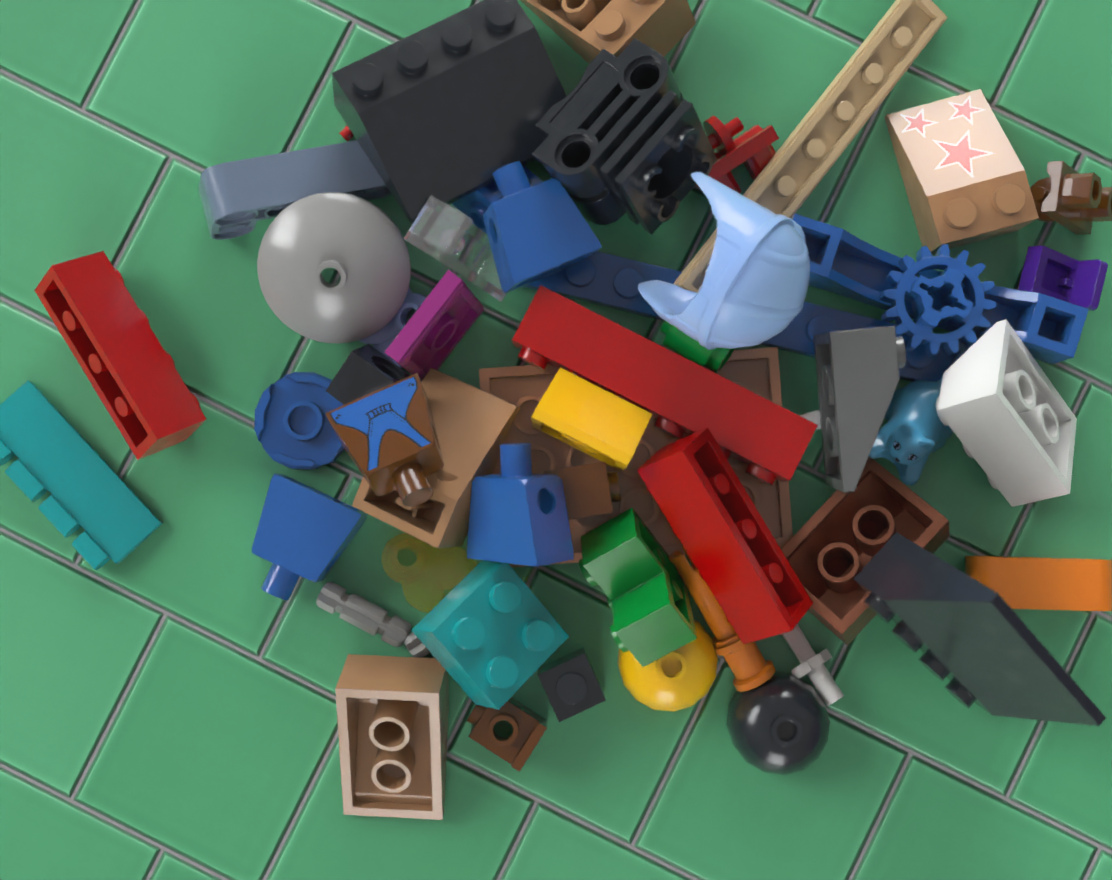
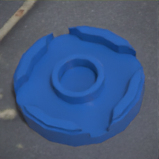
(294, 422)

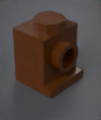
(516, 748)

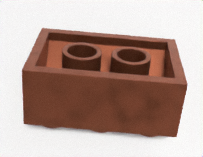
(848, 535)

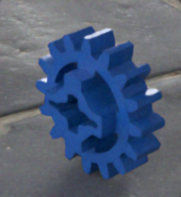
(956, 308)

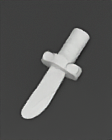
(813, 666)

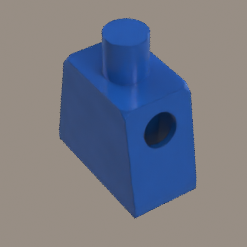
(534, 229)
(518, 514)
(302, 534)

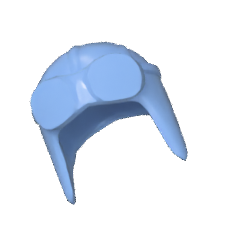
(752, 279)

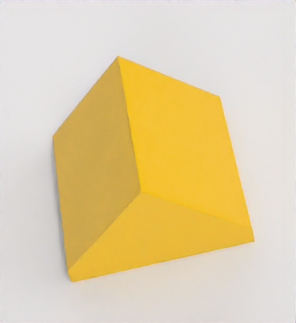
(590, 419)

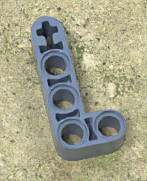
(261, 187)

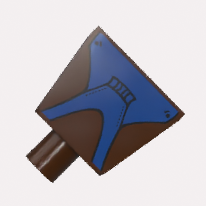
(392, 439)

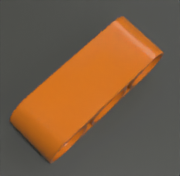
(1046, 582)

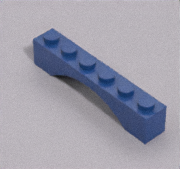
(859, 270)

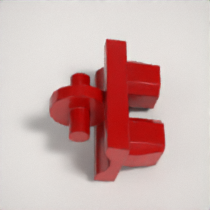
(750, 148)

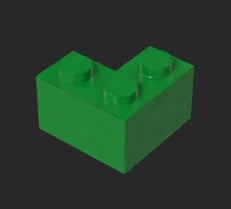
(640, 586)

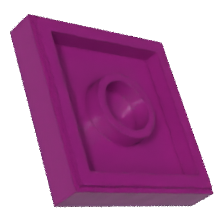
(436, 326)

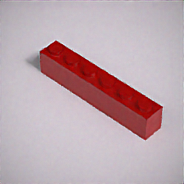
(665, 384)

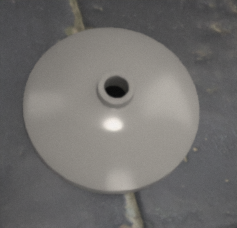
(338, 234)

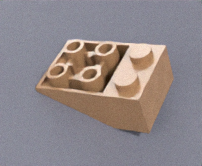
(614, 23)
(470, 436)

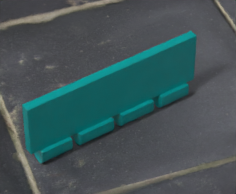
(81, 482)

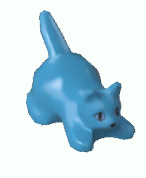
(911, 429)

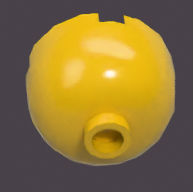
(674, 679)

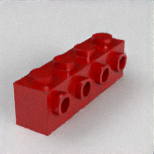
(120, 353)
(725, 537)

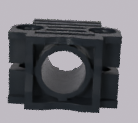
(625, 140)

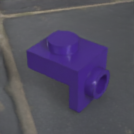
(1063, 277)

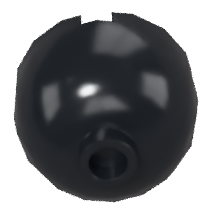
(779, 724)

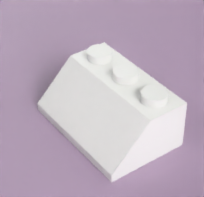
(1010, 417)

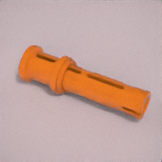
(743, 659)

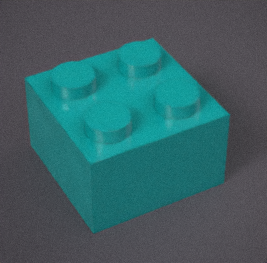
(490, 633)

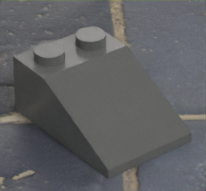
(854, 386)

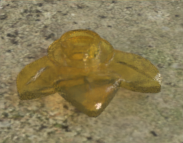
(430, 574)

